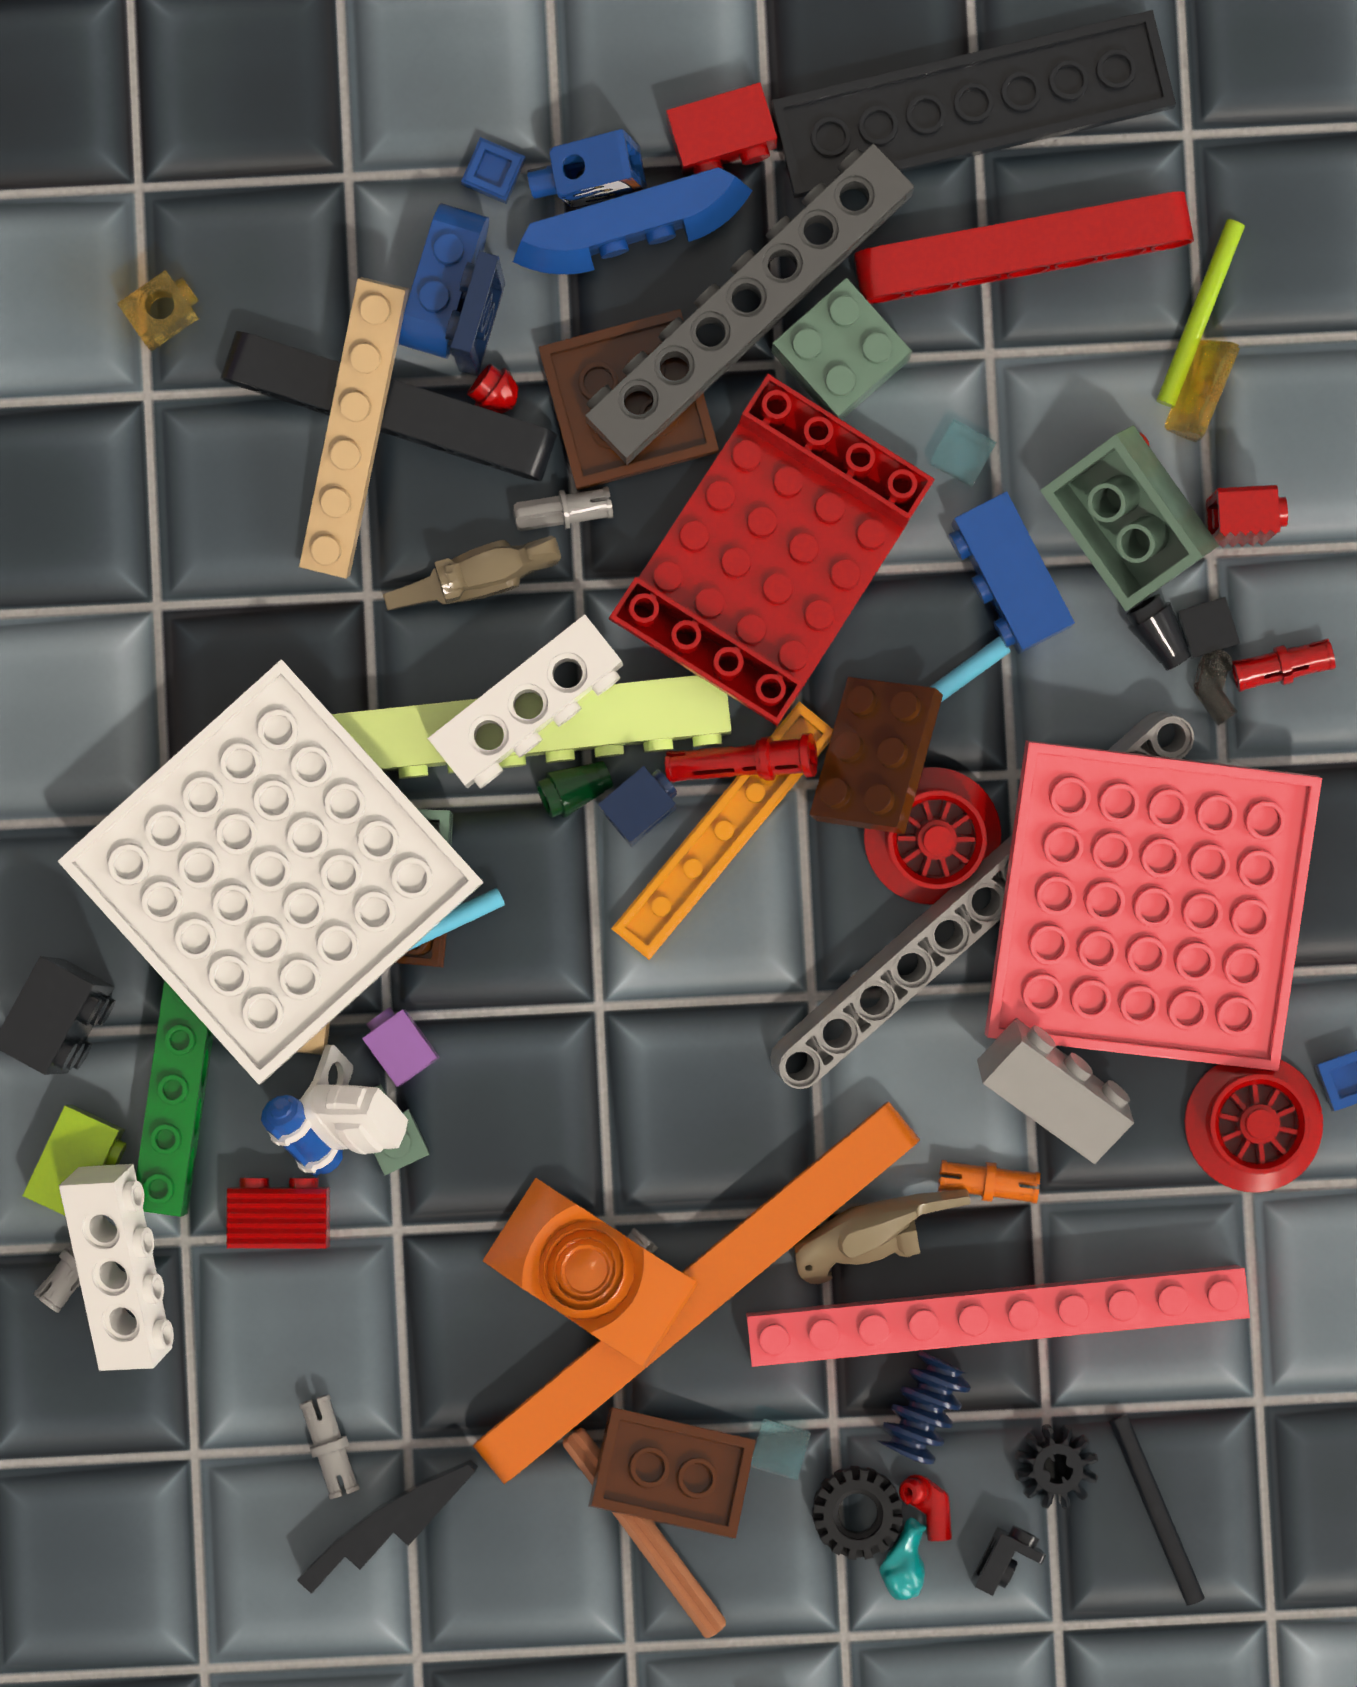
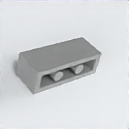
(1056, 1090)

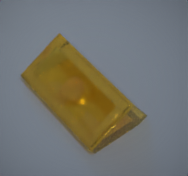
(1202, 389)

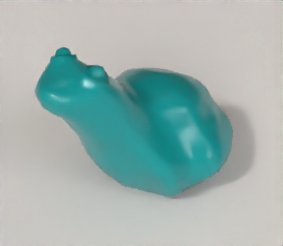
(903, 1567)

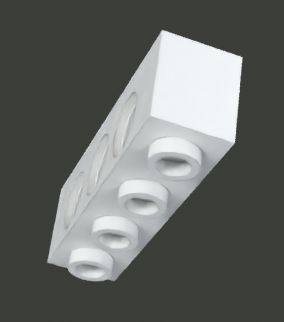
(576, 644)
(108, 1291)

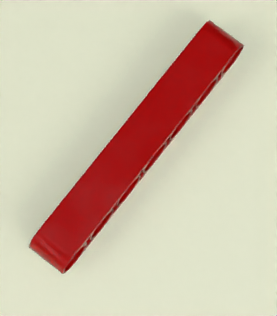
(1023, 247)

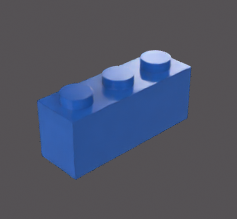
(1010, 573)

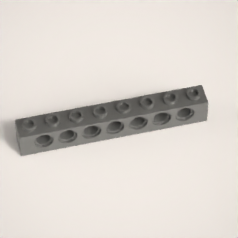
(885, 193)

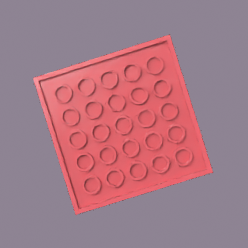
(1153, 904)

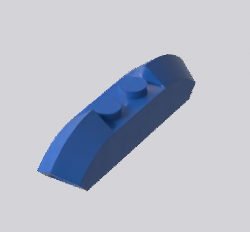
(692, 203)

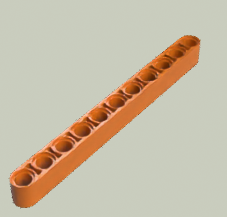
(719, 1274)

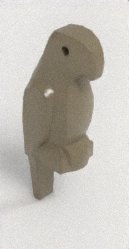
(478, 573)
(870, 1233)

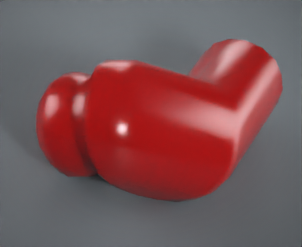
(931, 1501)

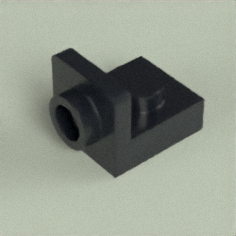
(997, 1563)

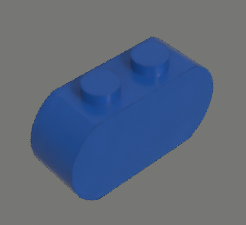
(451, 243)

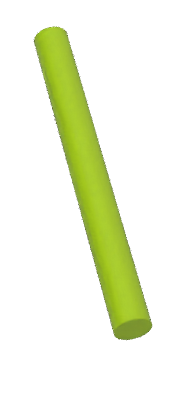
(1200, 313)

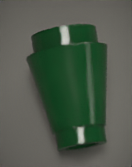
(573, 787)

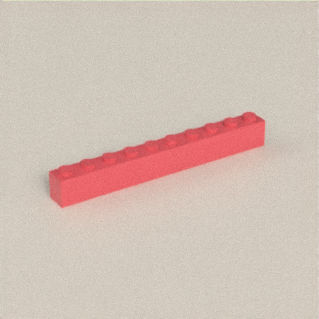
(997, 1315)

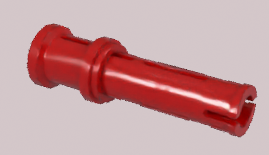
(763, 759)

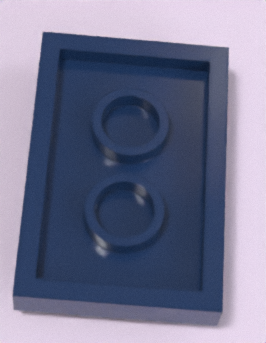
(472, 327)

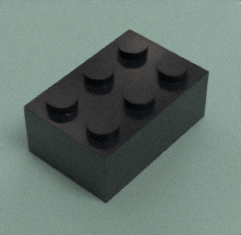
(55, 1016)

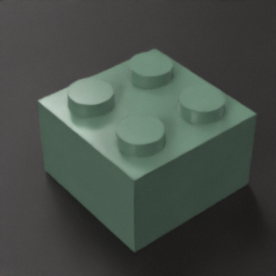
(841, 350)

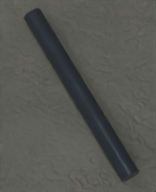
(1157, 1509)

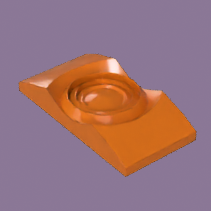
(590, 1272)

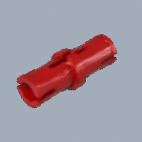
(1283, 665)

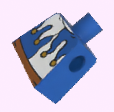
(610, 164)

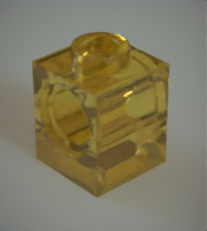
(138, 305)

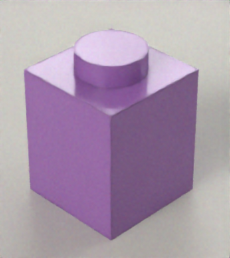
(399, 1045)

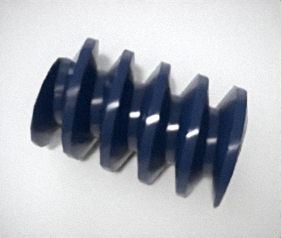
(925, 1409)

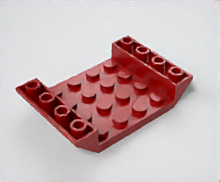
(773, 550)

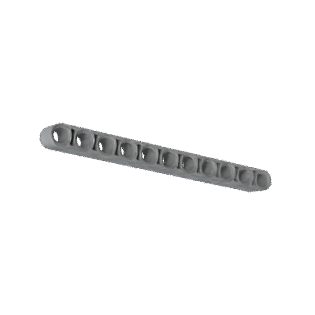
(920, 939)

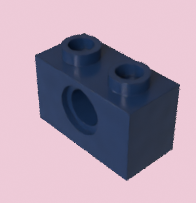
(639, 804)

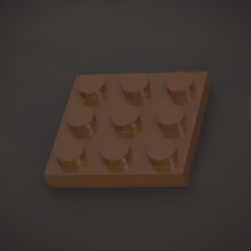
(588, 362)

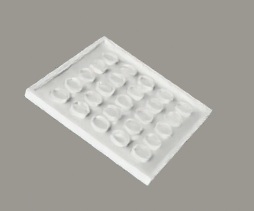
(270, 872)

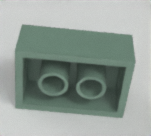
(1129, 517)

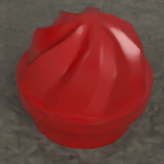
(494, 390)

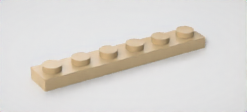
(354, 427)

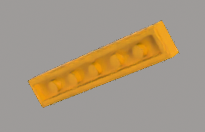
(713, 844)

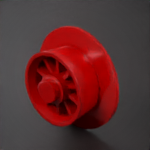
(944, 841)
(1253, 1126)

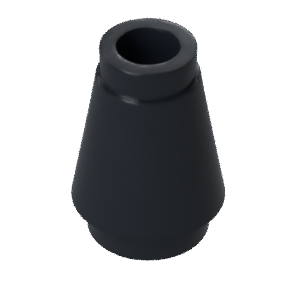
(1159, 631)

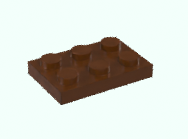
(876, 755)
(672, 1473)

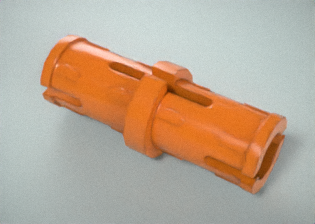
(989, 1181)

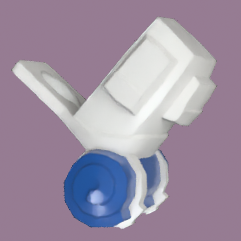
(333, 1119)

